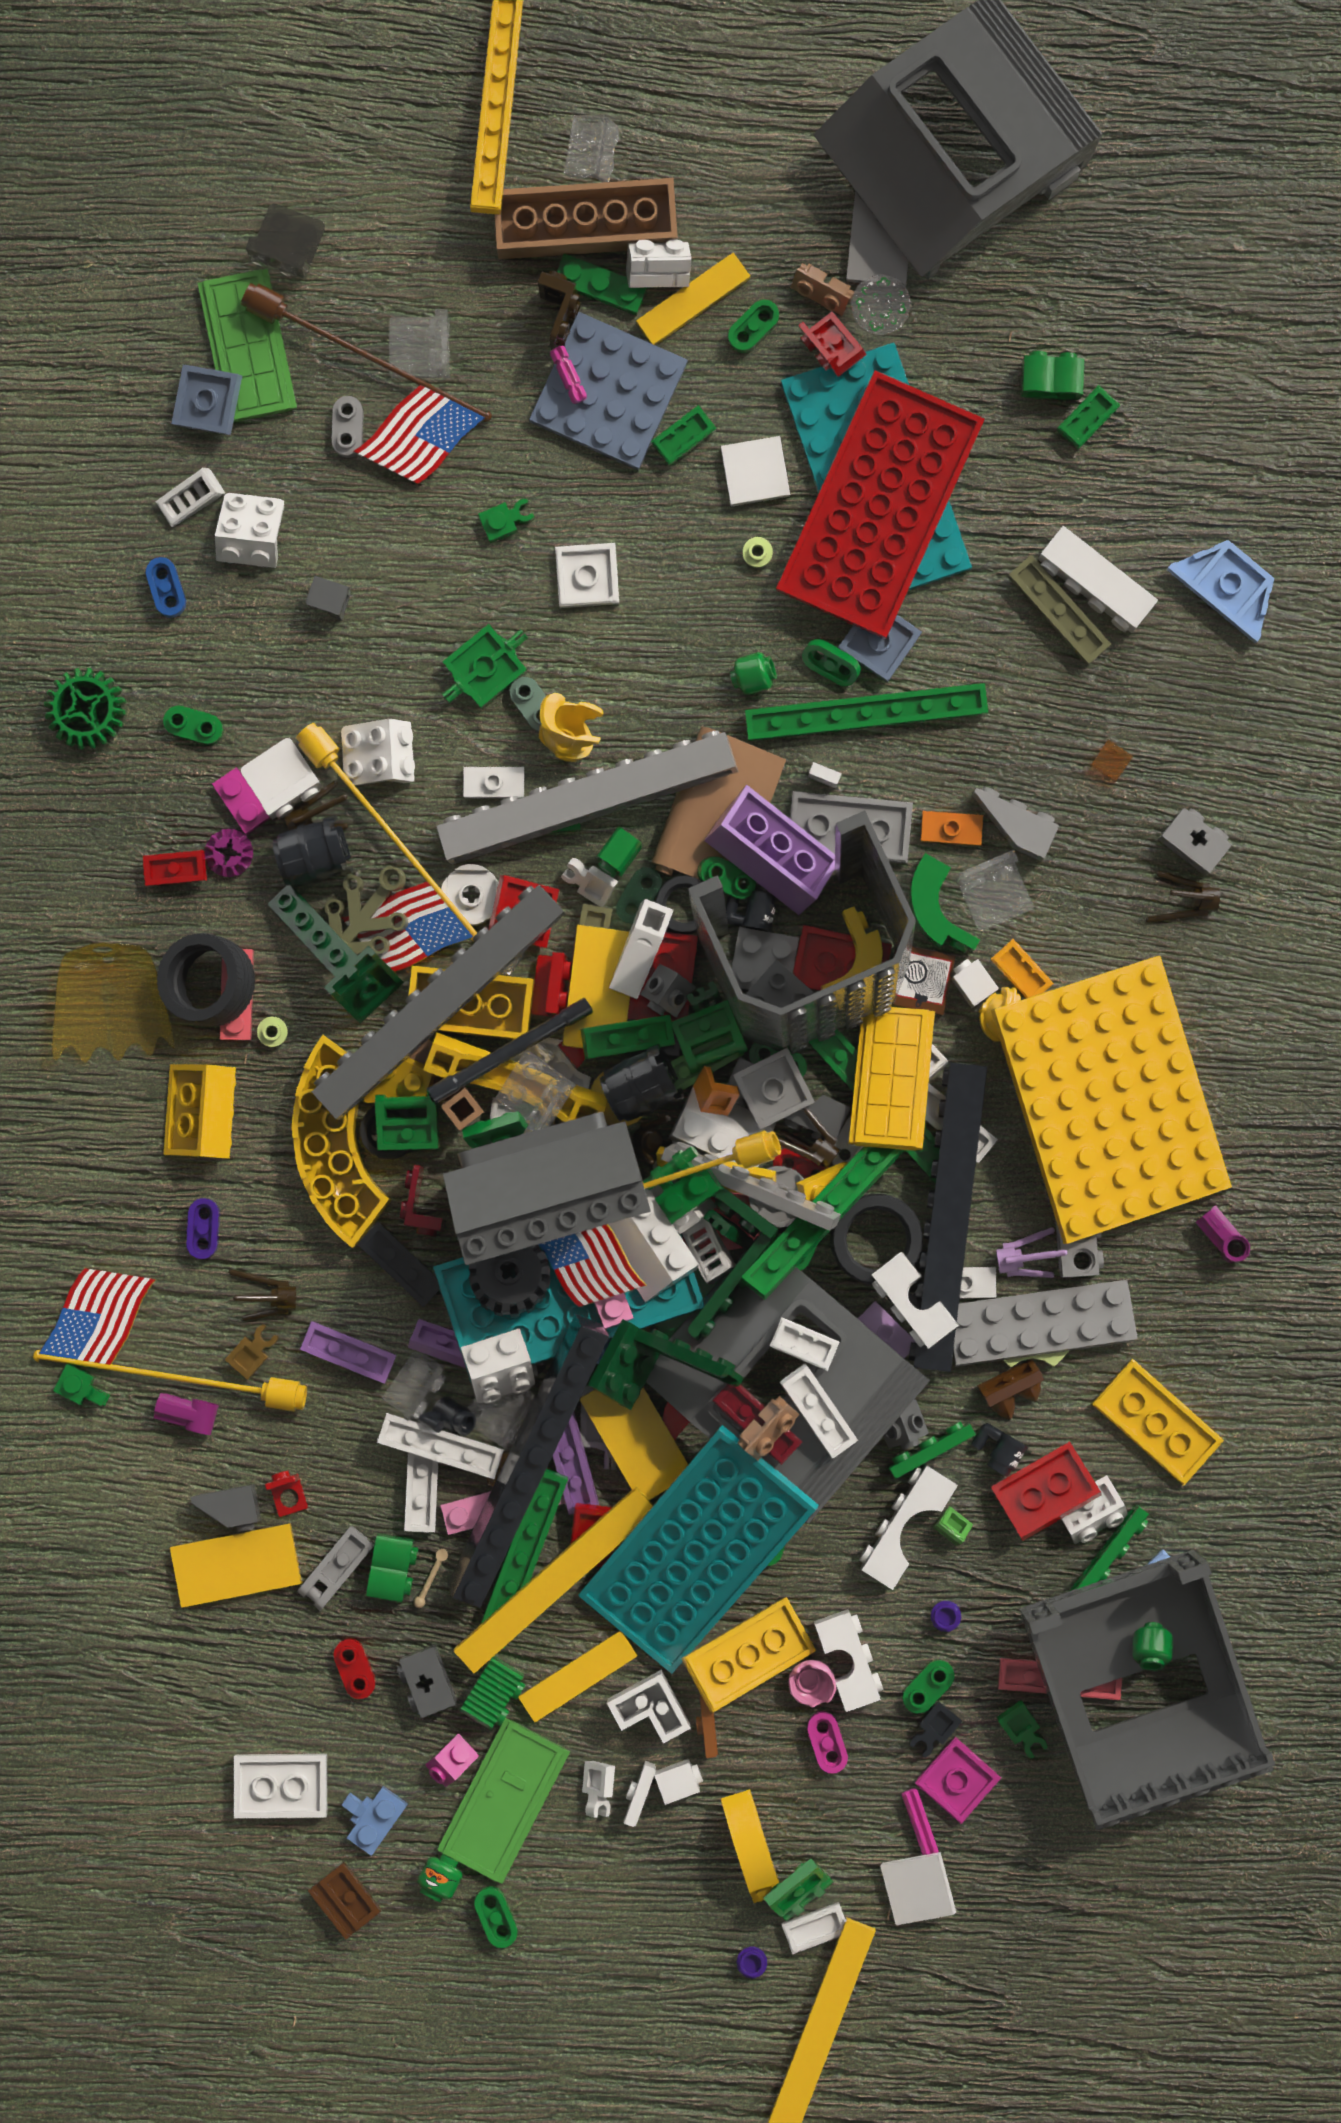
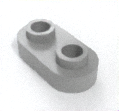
(347, 425)

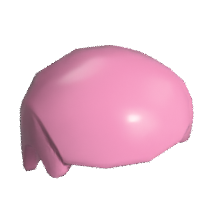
(812, 1683)

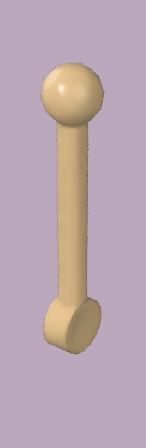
(441, 1555)

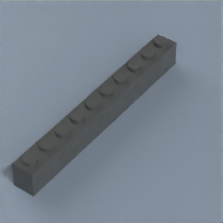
(438, 1001)

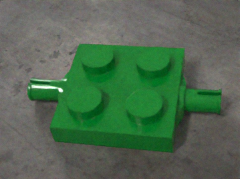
(485, 666)

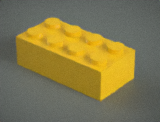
(496, 1012)

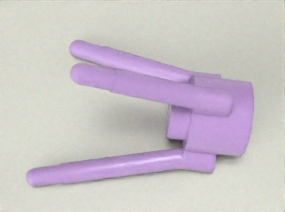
(1010, 1259)

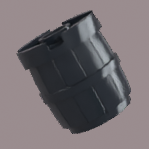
(312, 853)
(641, 1084)

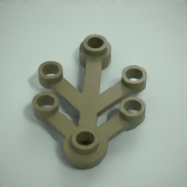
(362, 919)

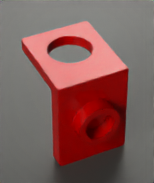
(281, 1482)

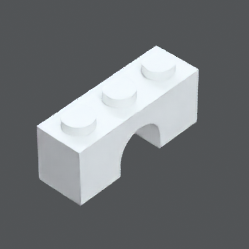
(895, 1281)
(841, 1633)

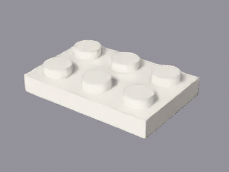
(280, 1786)

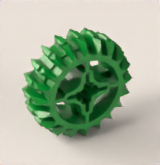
(97, 702)

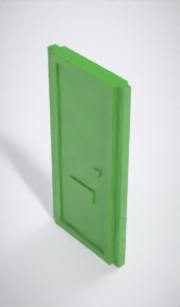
(247, 346)
(503, 1800)

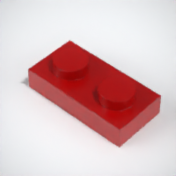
(174, 868)

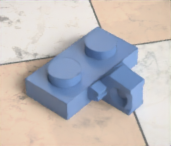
(373, 1818)

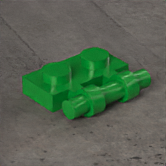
(688, 1192)
(798, 1890)

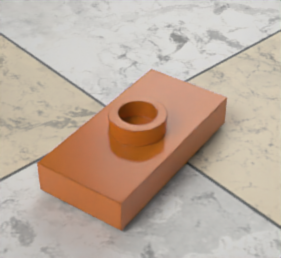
(951, 828)

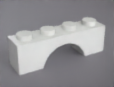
(927, 1492)

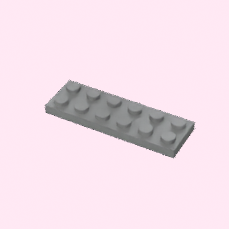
(1044, 1323)

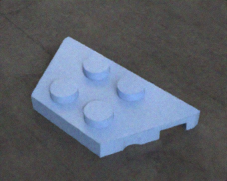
(1228, 584)

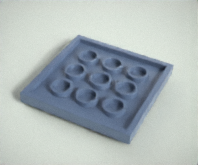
(625, 389)

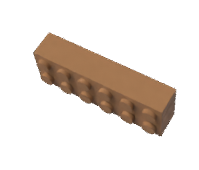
(585, 218)

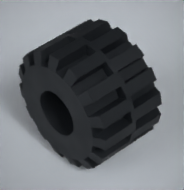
(514, 1294)

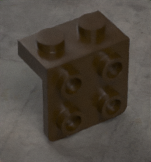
(558, 290)

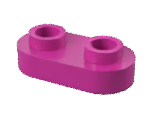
(827, 1741)

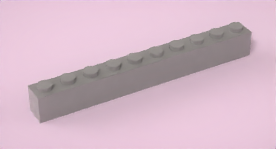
(587, 798)

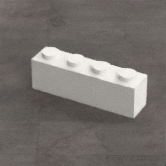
(1097, 580)

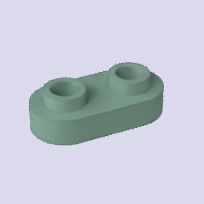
(529, 705)

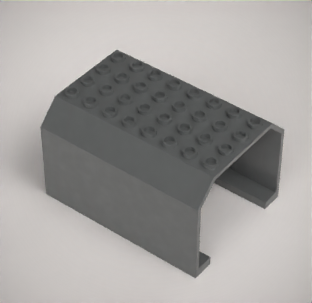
(843, 1003)

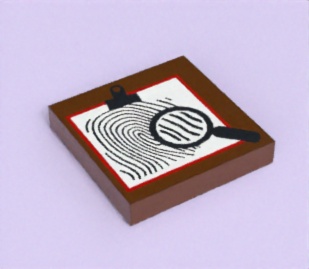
(926, 981)

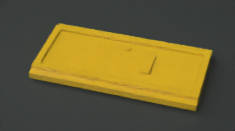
(892, 1079)

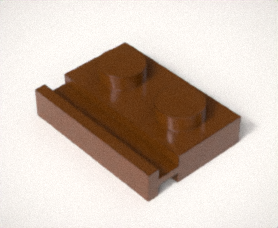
(344, 1900)

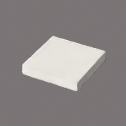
(755, 471)
(587, 575)
(918, 1888)

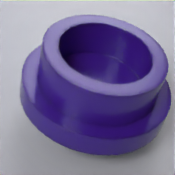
(945, 1616)
(751, 1962)

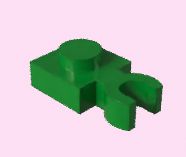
(501, 521)
(1021, 1726)

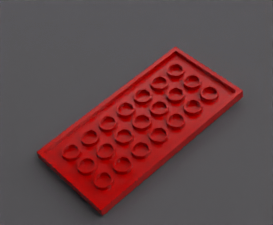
(880, 504)

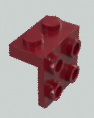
(425, 1224)

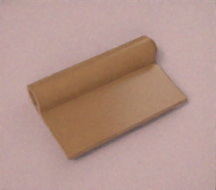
(699, 808)

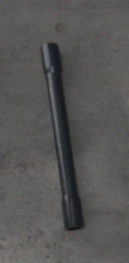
(453, 1083)

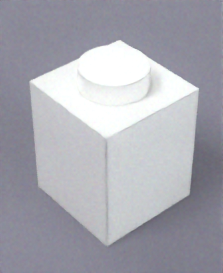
(973, 982)
(678, 1781)

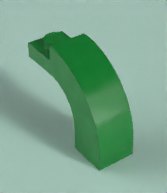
(926, 908)

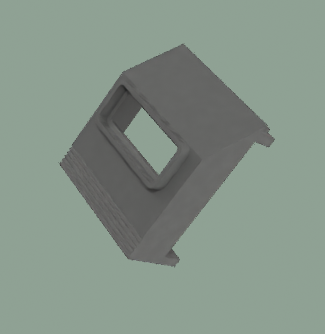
(1009, 98)
(544, 1186)
(864, 1380)
(1166, 1753)

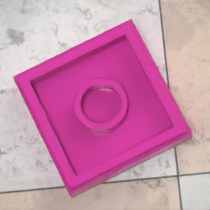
(957, 1779)

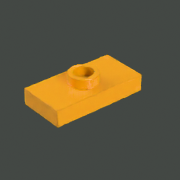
(1021, 970)

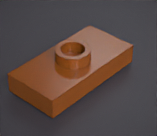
(706, 1727)

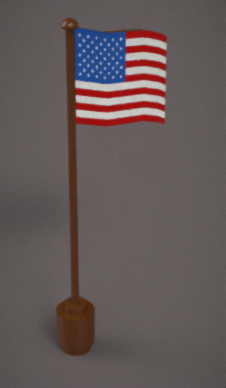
(417, 431)

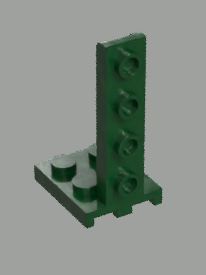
(360, 980)
(753, 1224)
(633, 1356)

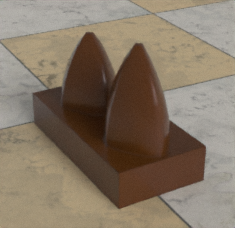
(1000, 1390)

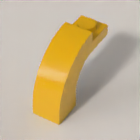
(867, 946)
(750, 1844)

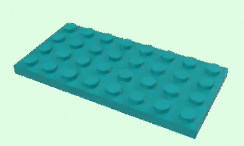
(822, 413)
(548, 1323)
(697, 1549)

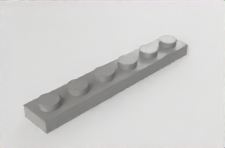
(764, 1190)

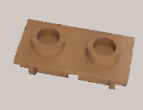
(810, 283)
(759, 1439)

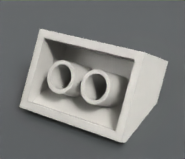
(713, 1132)
(654, 1249)

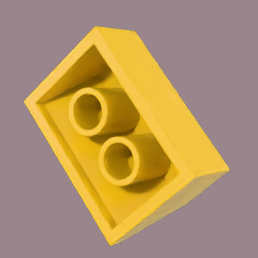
(199, 1110)

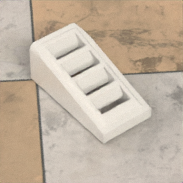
(212, 483)
(710, 1275)

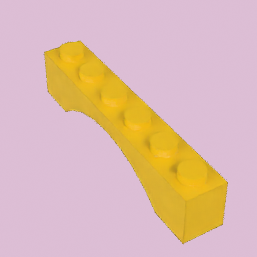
(451, 1056)

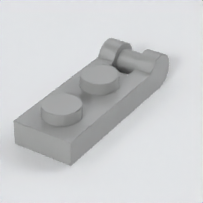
(336, 1566)

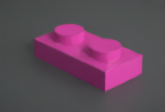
(241, 801)

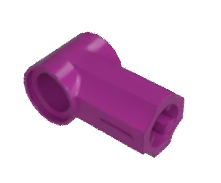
(1221, 1232)
(193, 1414)

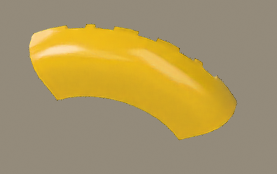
(330, 1155)

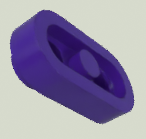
(203, 1228)

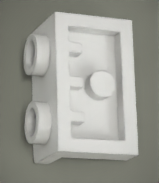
(1096, 1515)

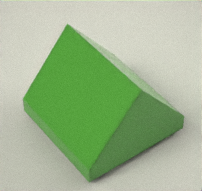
(953, 1526)

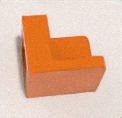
(713, 1096)

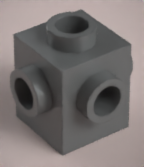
(667, 991)
(907, 1428)

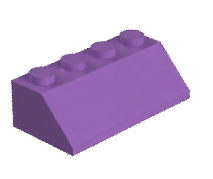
(772, 850)

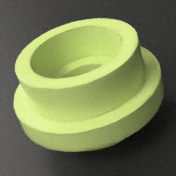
(755, 561)
(281, 1034)

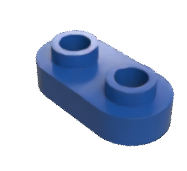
(165, 588)

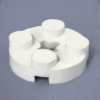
(484, 883)

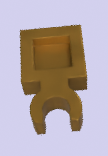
(249, 1355)

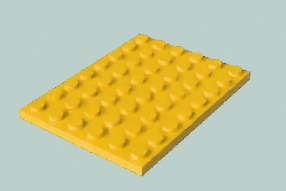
(1111, 1099)

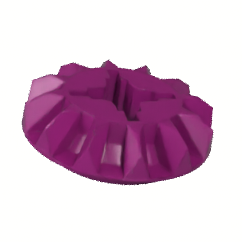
(235, 865)

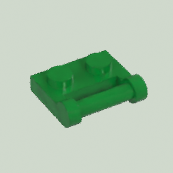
(705, 1027)
(406, 1131)

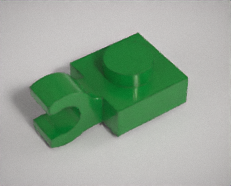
(77, 1386)

